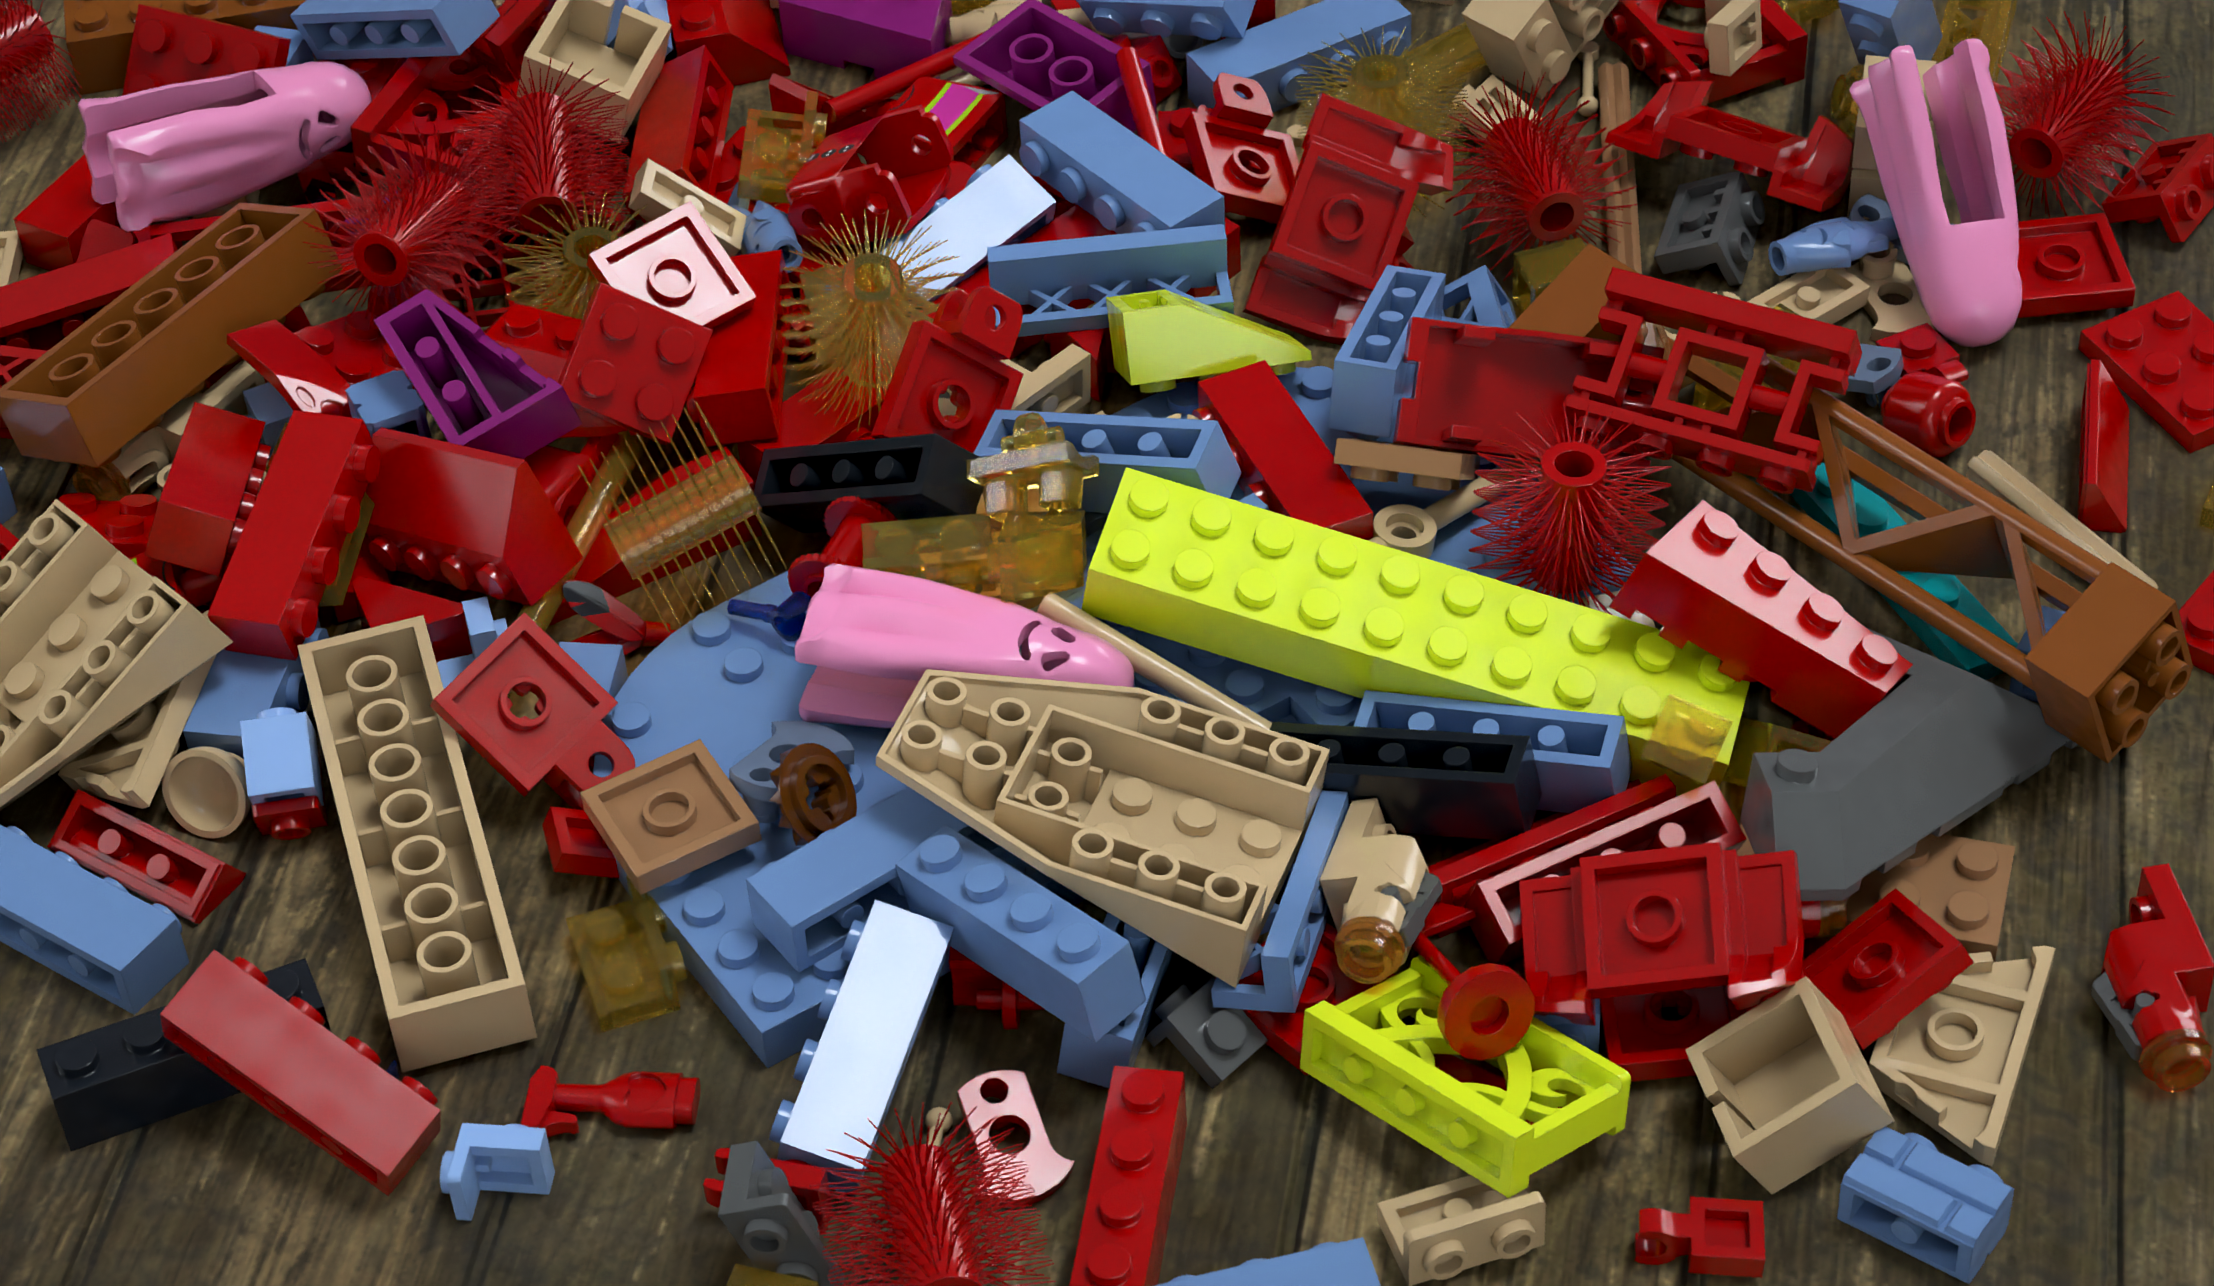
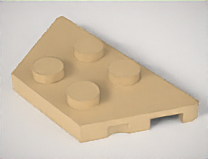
(135, 755)
(1965, 1049)

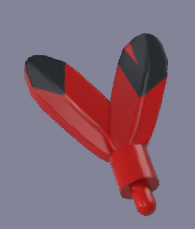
(320, 172)
(617, 621)

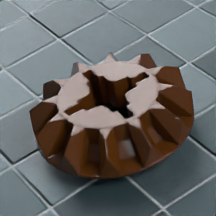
(833, 802)

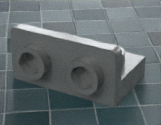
(1712, 224)
(770, 1219)

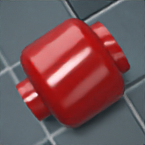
(1929, 412)

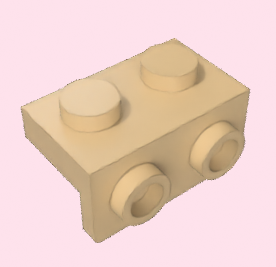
(1459, 1227)

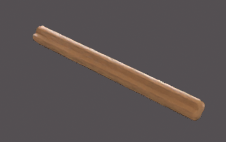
(1614, 111)

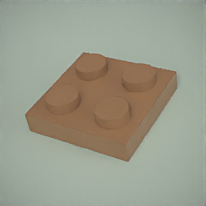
(1385, 460)
(670, 816)

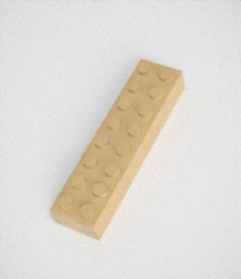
(415, 846)

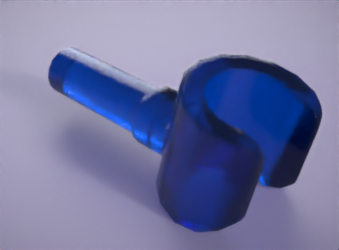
(785, 618)

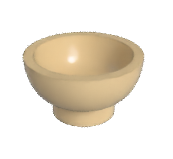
(206, 791)

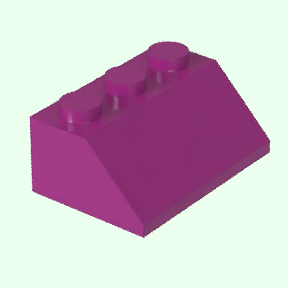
(1044, 55)

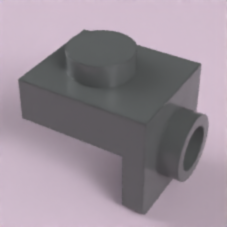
(1207, 1036)

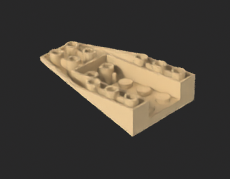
(83, 646)
(1120, 798)

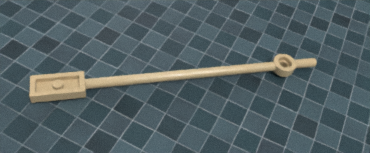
(1818, 295)

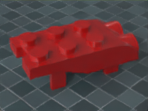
(1485, 374)

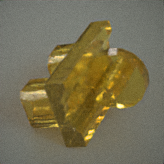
(1032, 460)

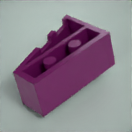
(865, 32)
(473, 384)

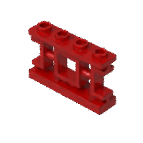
(1726, 333)

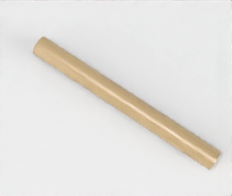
(1150, 664)

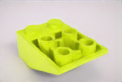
(1173, 337)

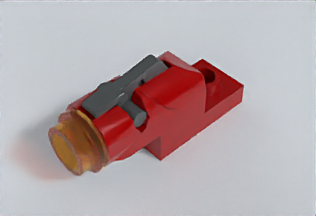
(2158, 983)

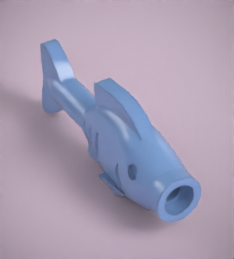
(766, 230)
(1830, 245)

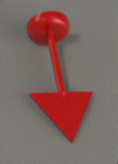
(1481, 1008)

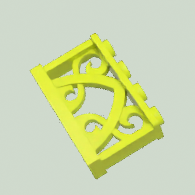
(1482, 1129)

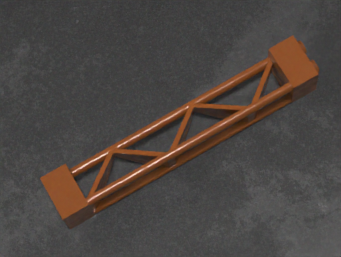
(2092, 672)

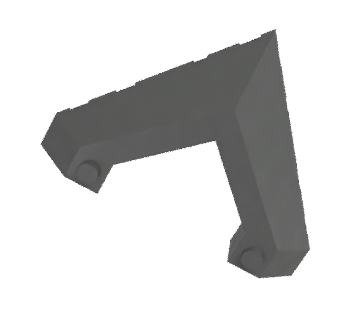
(1895, 775)

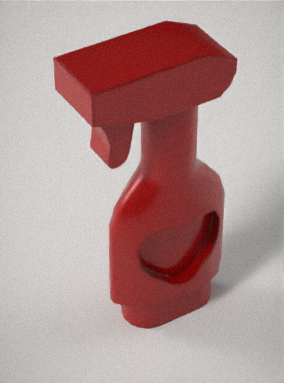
(629, 1101)

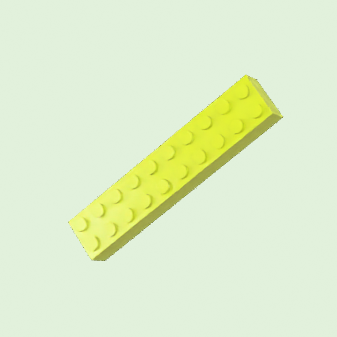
(1382, 617)

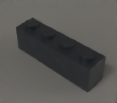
(904, 474)
(1432, 778)
(136, 1076)

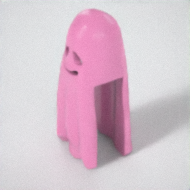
(215, 138)
(1964, 269)
(883, 630)

